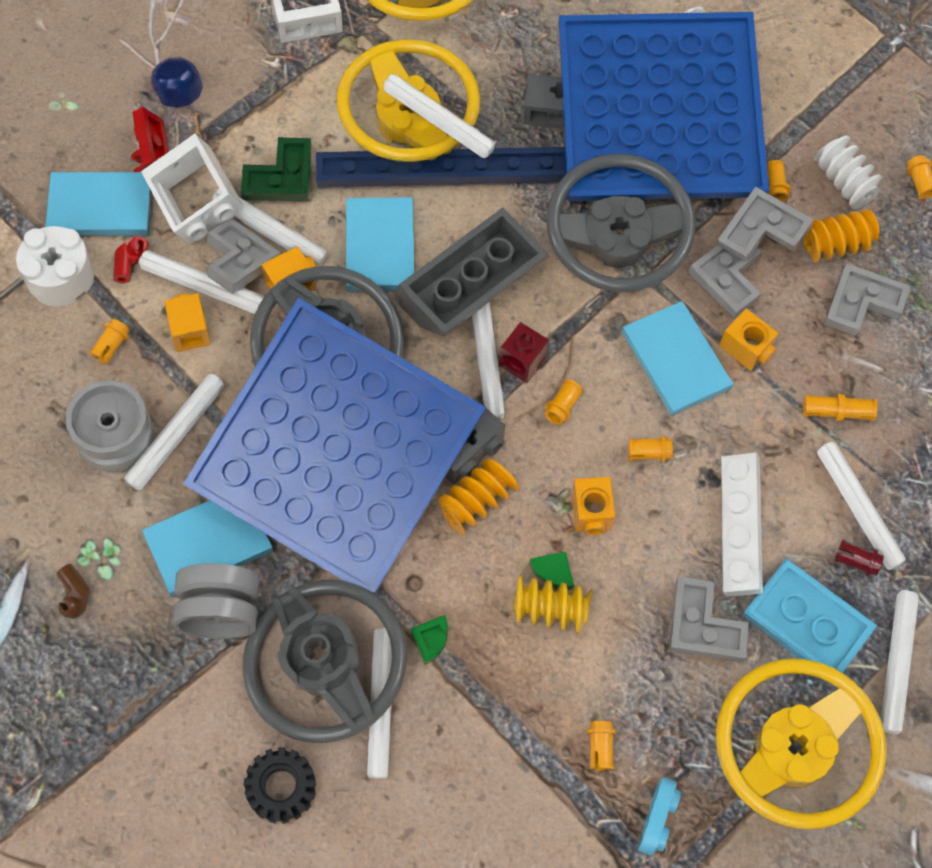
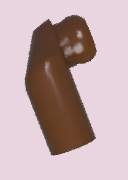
(77, 593)

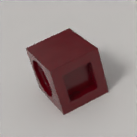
(523, 352)

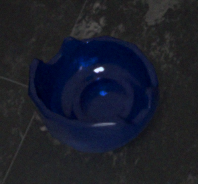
(176, 82)

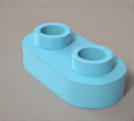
(664, 800)

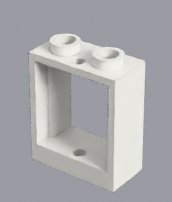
(294, 25)
(165, 174)

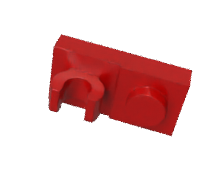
(151, 138)

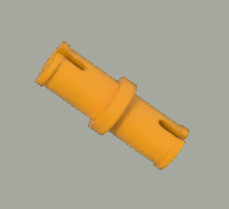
(839, 407)

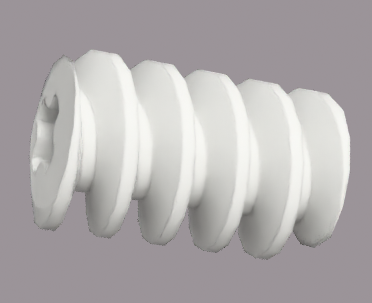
(848, 173)

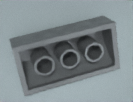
(469, 274)

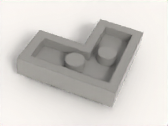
(764, 216)
(242, 255)
(722, 278)
(863, 291)
(696, 630)

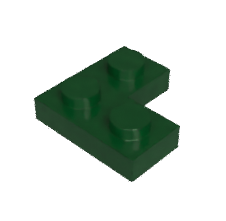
(286, 179)

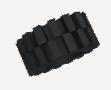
(273, 762)

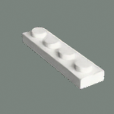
(741, 525)

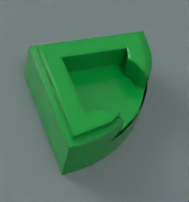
(553, 568)
(431, 638)

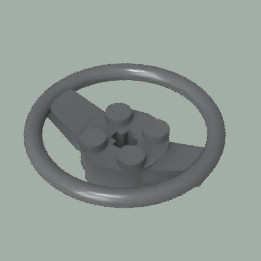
(640, 226)
(290, 288)
(334, 673)

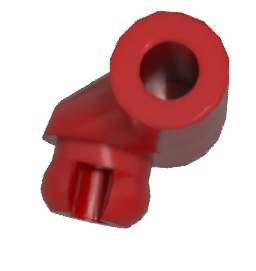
(126, 256)

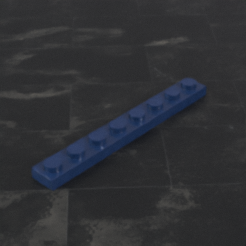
(456, 167)

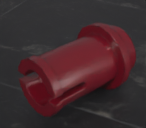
(861, 558)

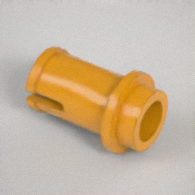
(921, 174)
(777, 180)
(109, 341)
(559, 408)
(650, 448)
(601, 745)

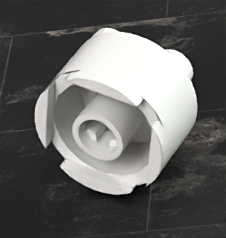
(55, 265)

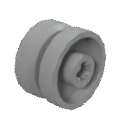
(109, 425)
(216, 601)

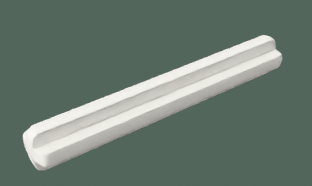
(439, 116)
(277, 231)
(198, 281)
(488, 361)
(174, 432)
(861, 505)
(899, 661)
(379, 731)

